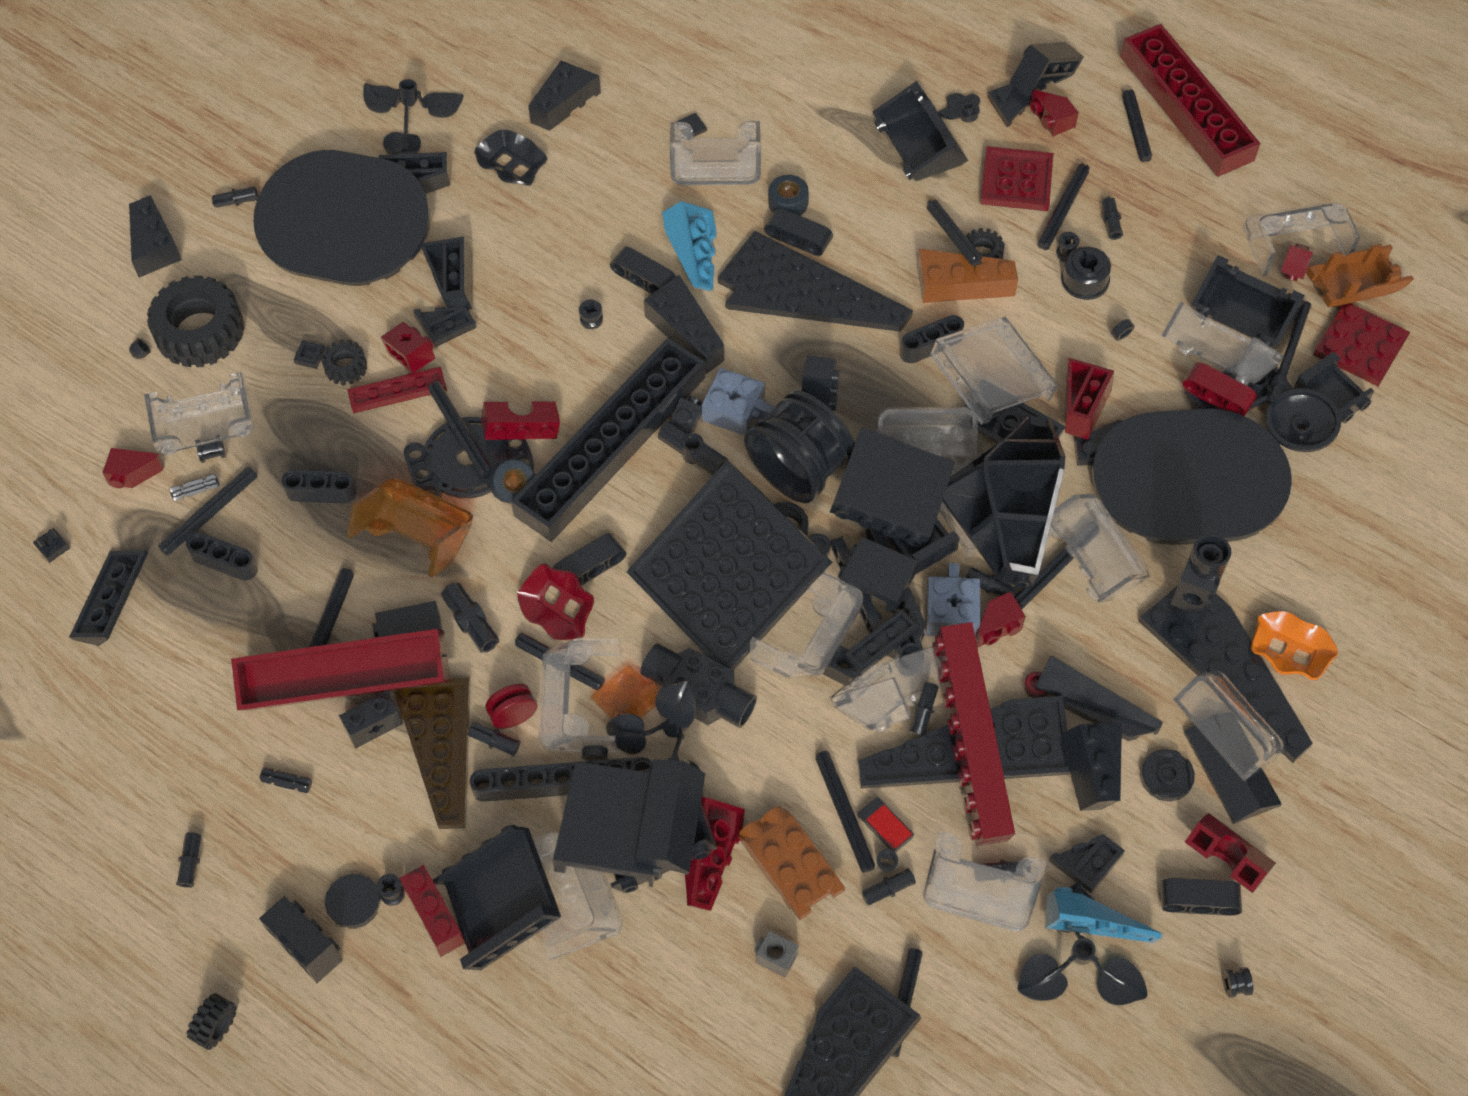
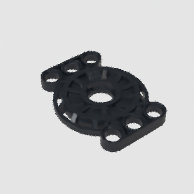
(444, 470)

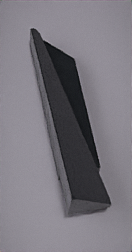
(1095, 701)

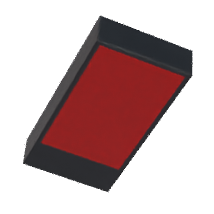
(885, 825)

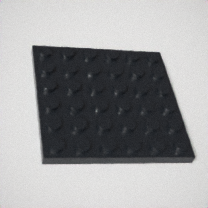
(728, 566)

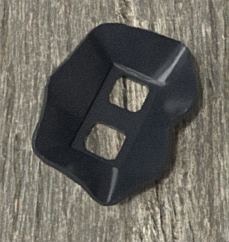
(519, 148)

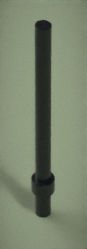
(1279, 380)

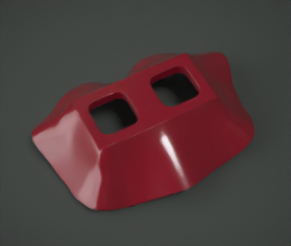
(549, 616)

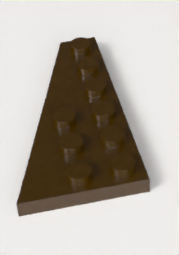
(439, 736)

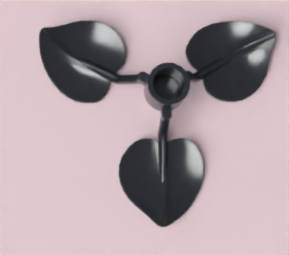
(382, 98)
(672, 702)
(1118, 985)

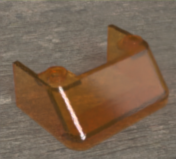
(413, 514)

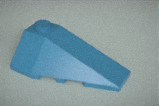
(692, 236)
(1083, 915)

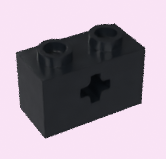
(370, 719)

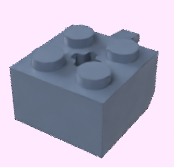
(735, 402)
(952, 601)

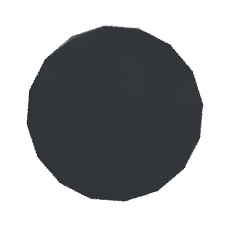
(1167, 775)
(352, 901)

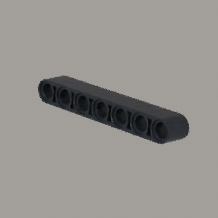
(547, 772)

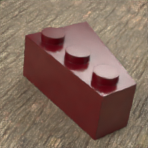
(1086, 395)

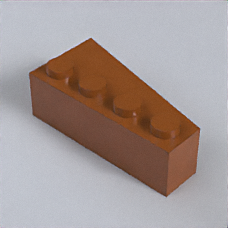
(952, 278)

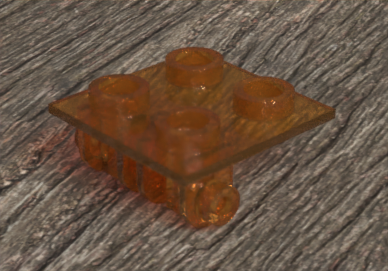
(626, 694)

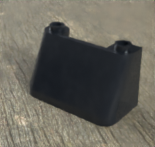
(919, 134)
(1247, 303)

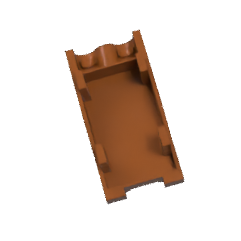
(1358, 276)
(790, 861)

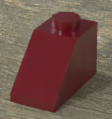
(1297, 261)
(130, 467)

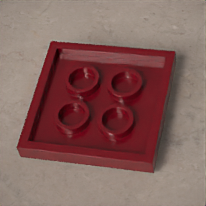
(1017, 178)
(1363, 343)

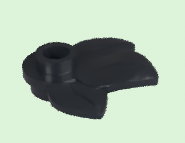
(961, 107)

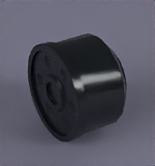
(1086, 273)

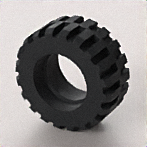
(190, 298)

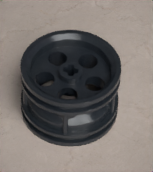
(799, 446)

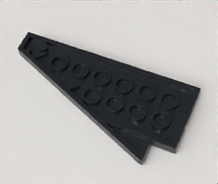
(788, 284)

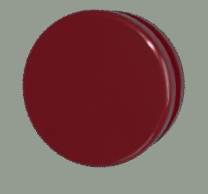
(511, 706)

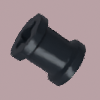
(1065, 244)
(211, 450)
(393, 882)

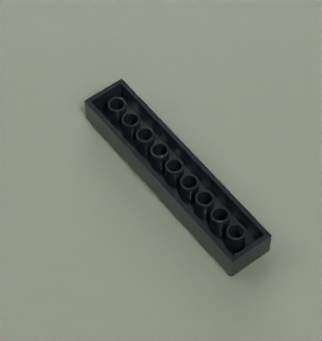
(608, 440)

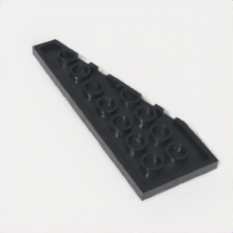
(1223, 645)
(1026, 738)
(851, 1038)

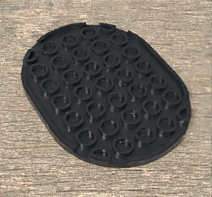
(342, 217)
(1191, 475)

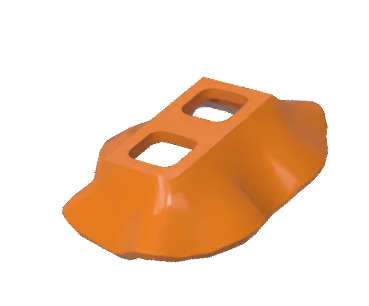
(1297, 636)

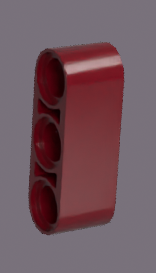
(1219, 389)

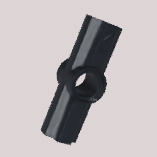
(681, 441)
(470, 617)

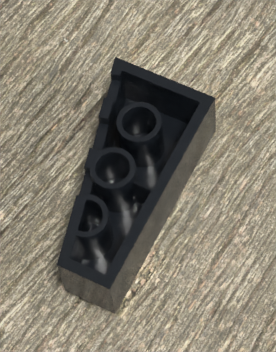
(684, 322)

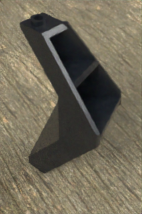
(1010, 499)

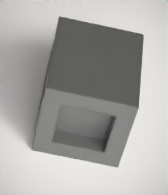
(779, 965)

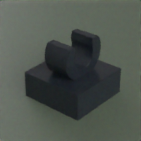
(51, 545)

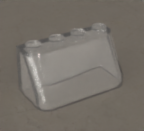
(932, 429)
(1230, 723)

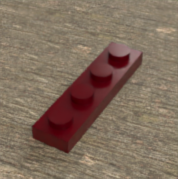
(394, 390)

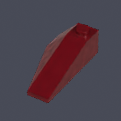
(706, 873)

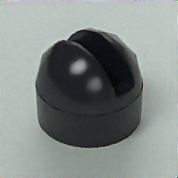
(139, 349)
(889, 855)

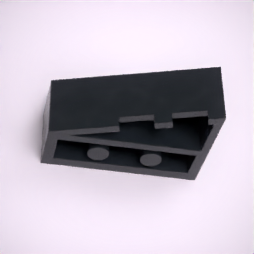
(1044, 65)
(561, 94)
(429, 168)
(150, 238)
(452, 269)
(821, 380)
(1095, 763)
(302, 938)

